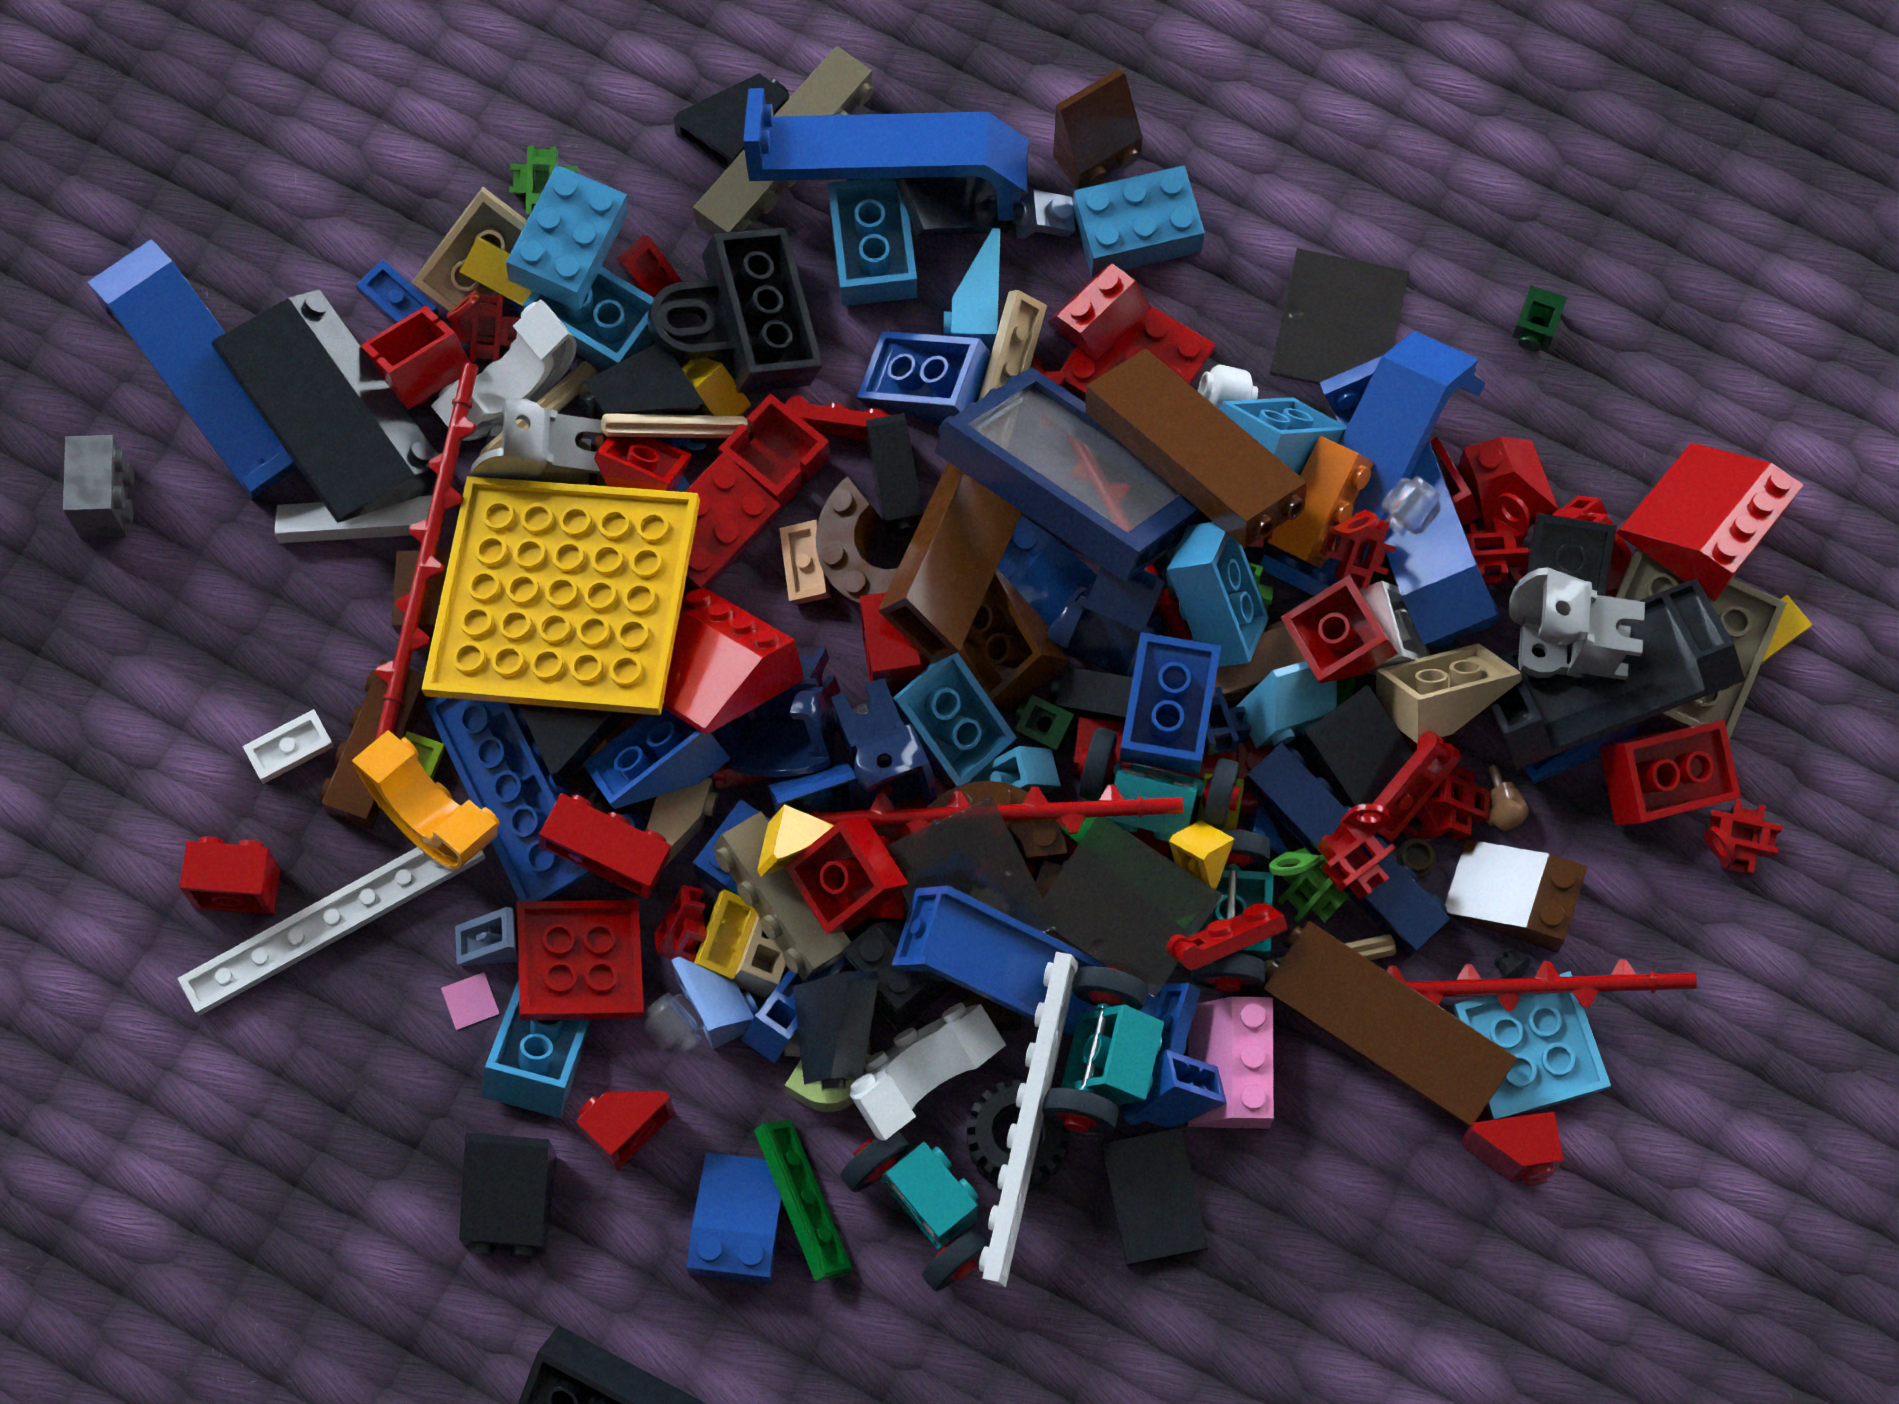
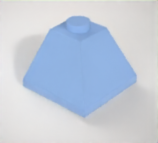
(716, 1002)

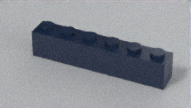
(1310, 812)

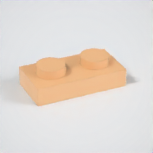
(802, 567)

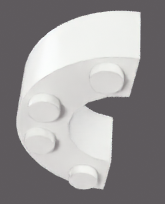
(526, 371)
(920, 1063)

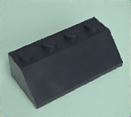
(582, 1373)

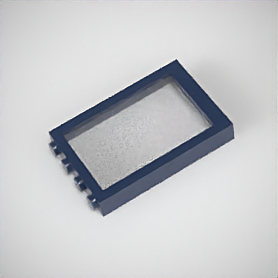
(1067, 473)

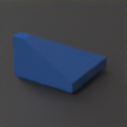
(1260, 823)

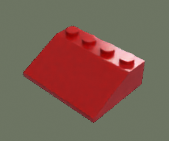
(1710, 514)
(725, 662)

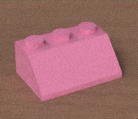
(1239, 1041)

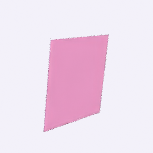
(470, 1000)

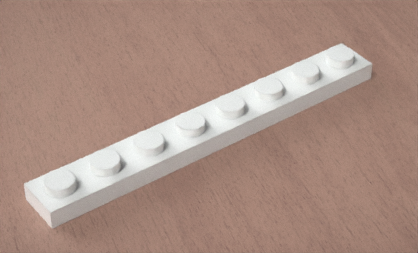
(314, 928)
(1025, 1135)

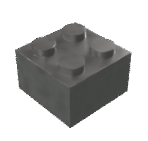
(97, 486)

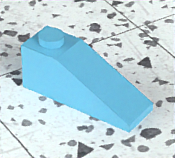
(976, 298)

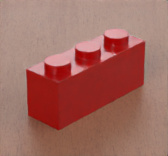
(604, 844)

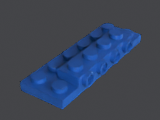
(509, 777)

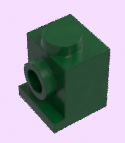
(1540, 308)
(1034, 712)

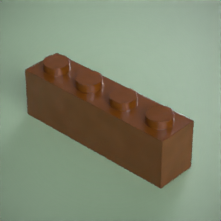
(345, 793)

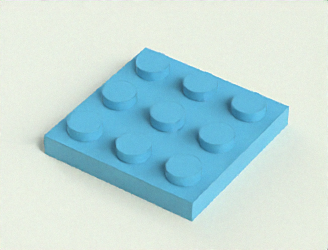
(1551, 1045)

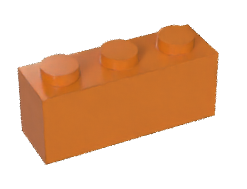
(1333, 482)

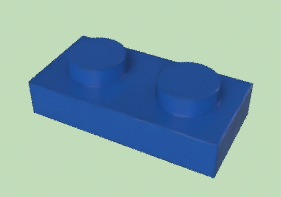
(392, 293)

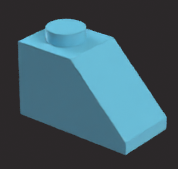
(1023, 768)

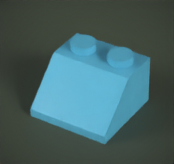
(1287, 705)

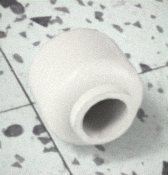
(1227, 384)

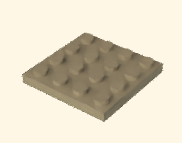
(1747, 617)

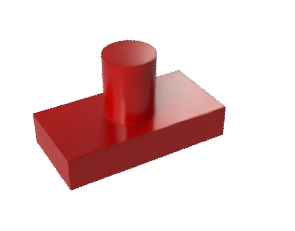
(647, 266)

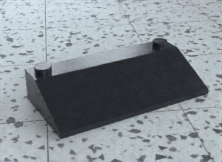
(329, 406)
(1681, 661)

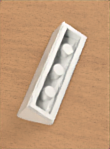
(314, 522)

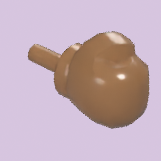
(1507, 804)

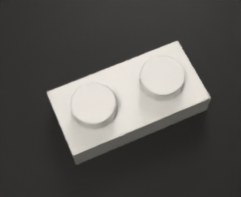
(288, 746)

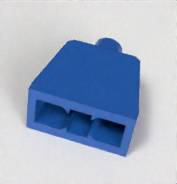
(1179, 1092)

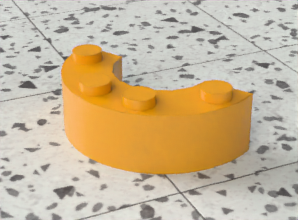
(423, 808)

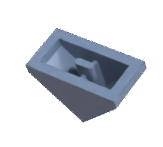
(487, 939)

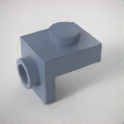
(1044, 214)

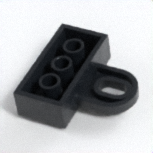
(748, 311)

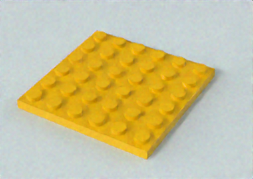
(562, 595)

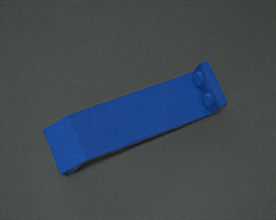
(886, 148)
(176, 339)
(1390, 431)
(1434, 568)
(1008, 961)

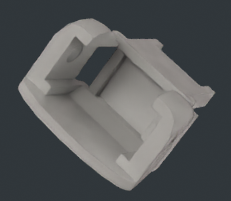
(544, 452)
(1565, 610)

